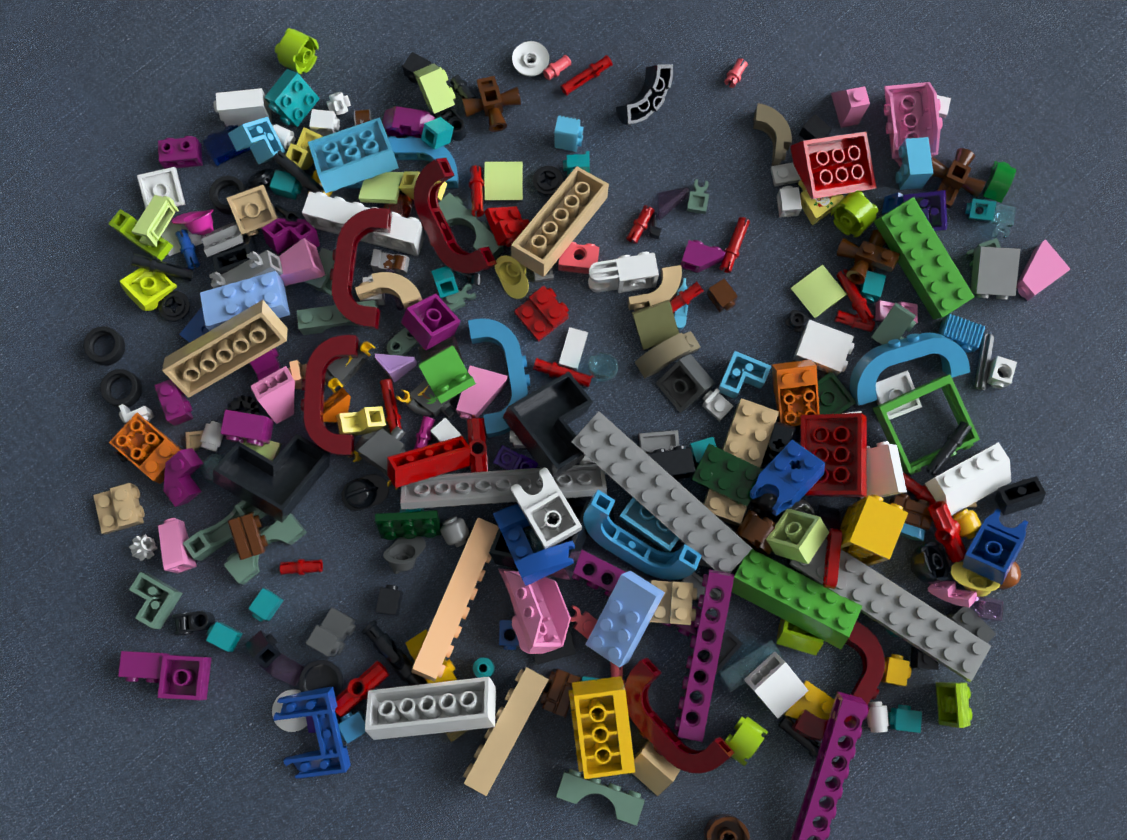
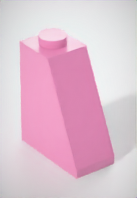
(850, 105)
(301, 263)
(1041, 270)
(276, 394)
(479, 396)
(174, 553)

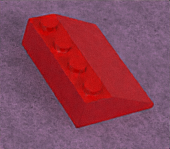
(834, 165)
(842, 445)

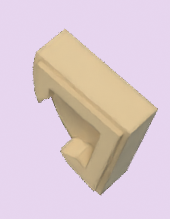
(193, 439)

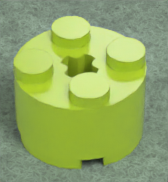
(297, 51)
(854, 214)
(746, 739)

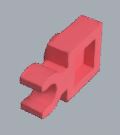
(584, 623)

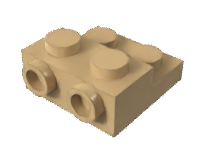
(252, 210)
(119, 508)
(676, 603)

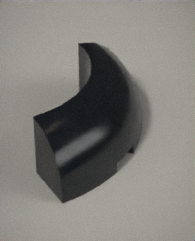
(651, 97)

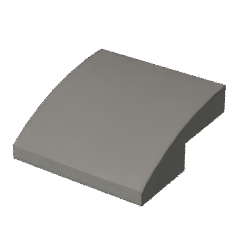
(222, 239)

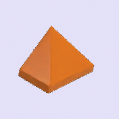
(336, 404)

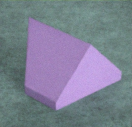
(395, 365)

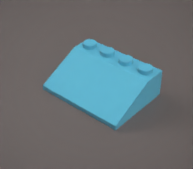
(352, 155)

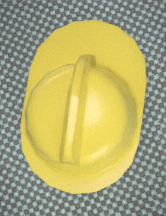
(512, 276)
(972, 580)

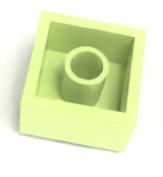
(434, 88)
(797, 536)

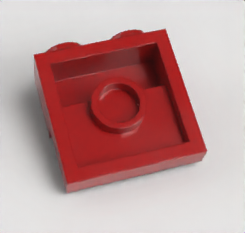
(505, 224)
(542, 313)

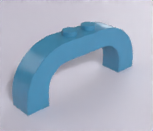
(416, 149)
(493, 331)
(896, 351)
(631, 549)

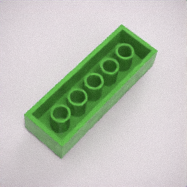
(924, 259)
(796, 598)

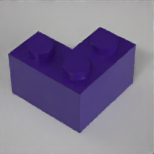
(934, 207)

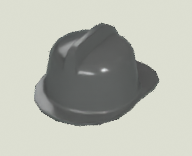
(403, 553)

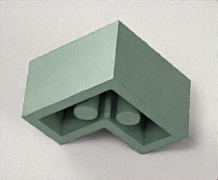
(159, 599)

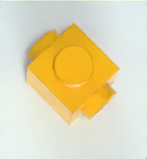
(896, 670)

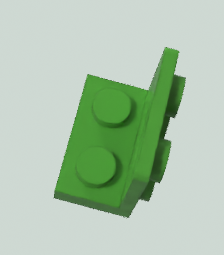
(446, 374)

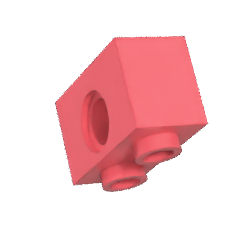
(570, 264)

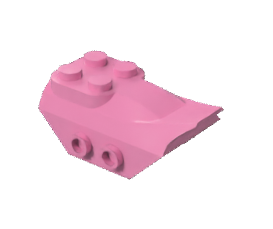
(912, 114)
(539, 612)

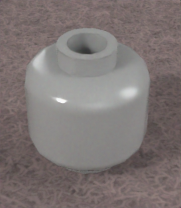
(455, 531)

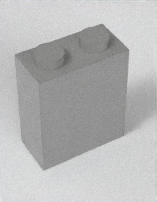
(995, 272)

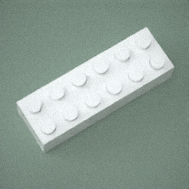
(332, 213)
(431, 708)

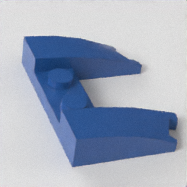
(529, 564)
(321, 705)

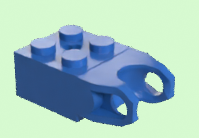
(789, 476)
(995, 548)

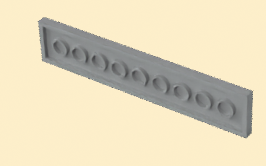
(496, 486)
(661, 494)
(902, 613)

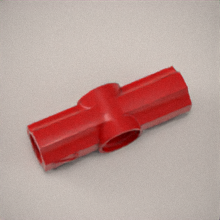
(477, 435)
(947, 531)
(369, 679)

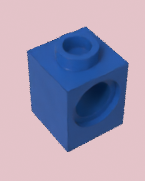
(508, 645)

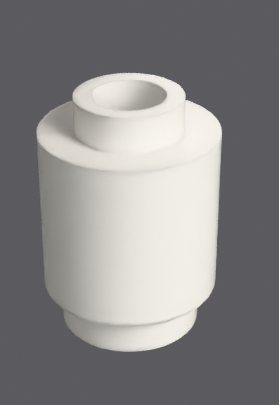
(285, 136)
(211, 436)
(877, 717)

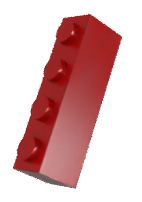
(428, 461)

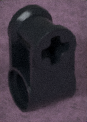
(450, 115)
(781, 436)
(190, 622)

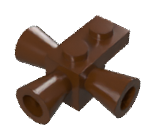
(491, 102)
(957, 176)
(867, 256)

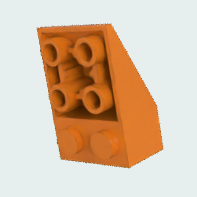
(795, 390)
(145, 447)

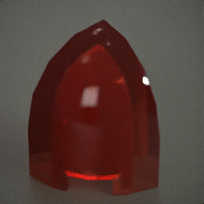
(402, 207)

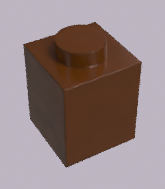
(722, 295)

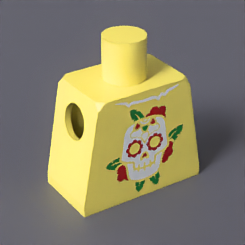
(817, 208)

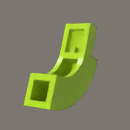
(124, 224)

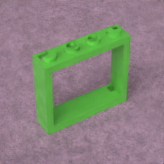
(956, 405)

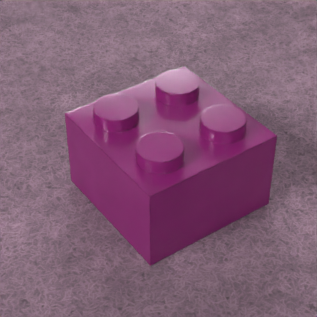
(430, 321)
(248, 427)
(184, 677)

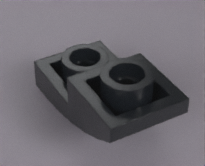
(829, 516)

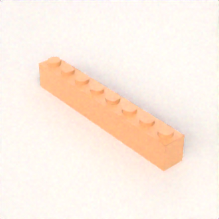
(455, 601)

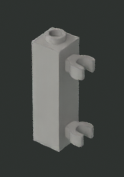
(256, 266)

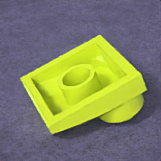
(147, 288)

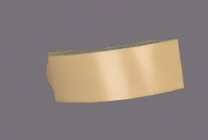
(391, 284)
(667, 290)

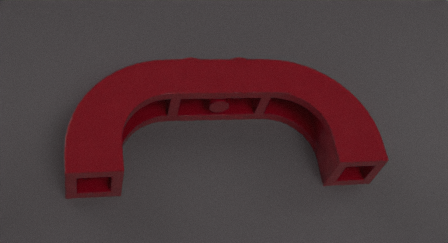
(436, 226)
(344, 262)
(314, 385)
(873, 663)
(659, 734)

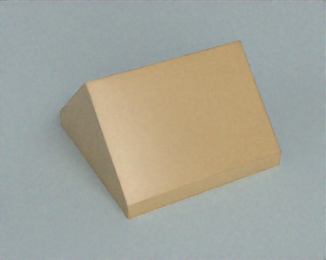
(654, 769)

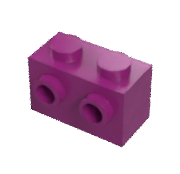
(180, 152)
(174, 403)
(140, 665)

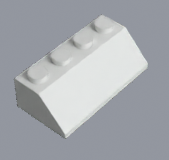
(972, 479)

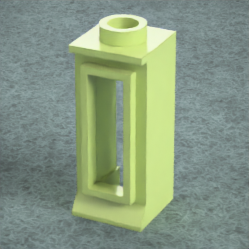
(155, 219)

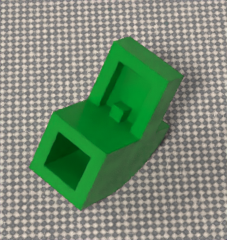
(999, 181)

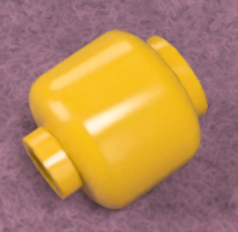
(969, 523)

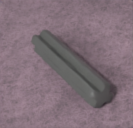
(984, 362)

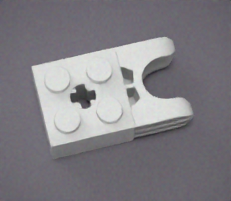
(624, 273)
(547, 504)

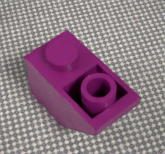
(701, 257)

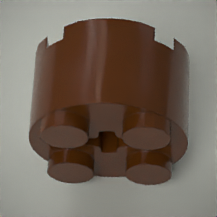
(755, 531)
(724, 824)

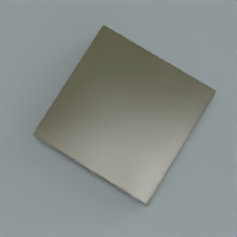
(655, 324)

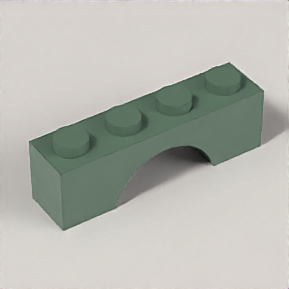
(457, 214)
(321, 318)
(287, 532)
(211, 539)
(575, 787)

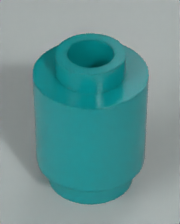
(490, 667)

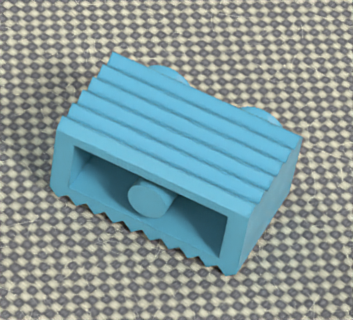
(568, 133)

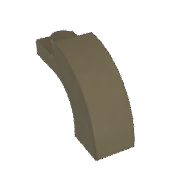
(776, 127)
(666, 353)

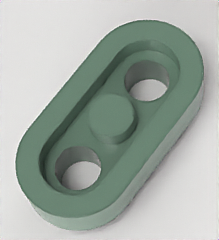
(406, 343)

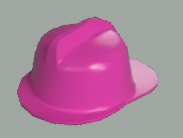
(196, 222)

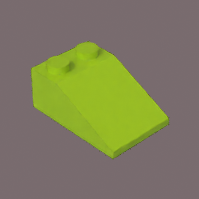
(797, 638)
(953, 704)

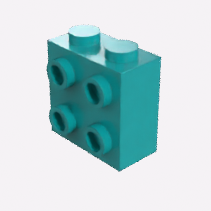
(291, 98)

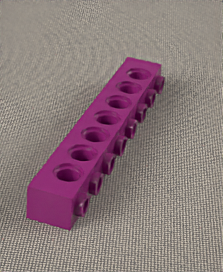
(602, 567)
(843, 706)
(695, 728)

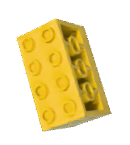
(872, 529)
(601, 727)

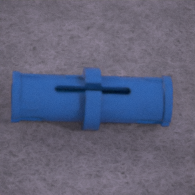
(187, 249)

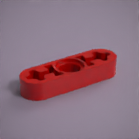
(832, 558)

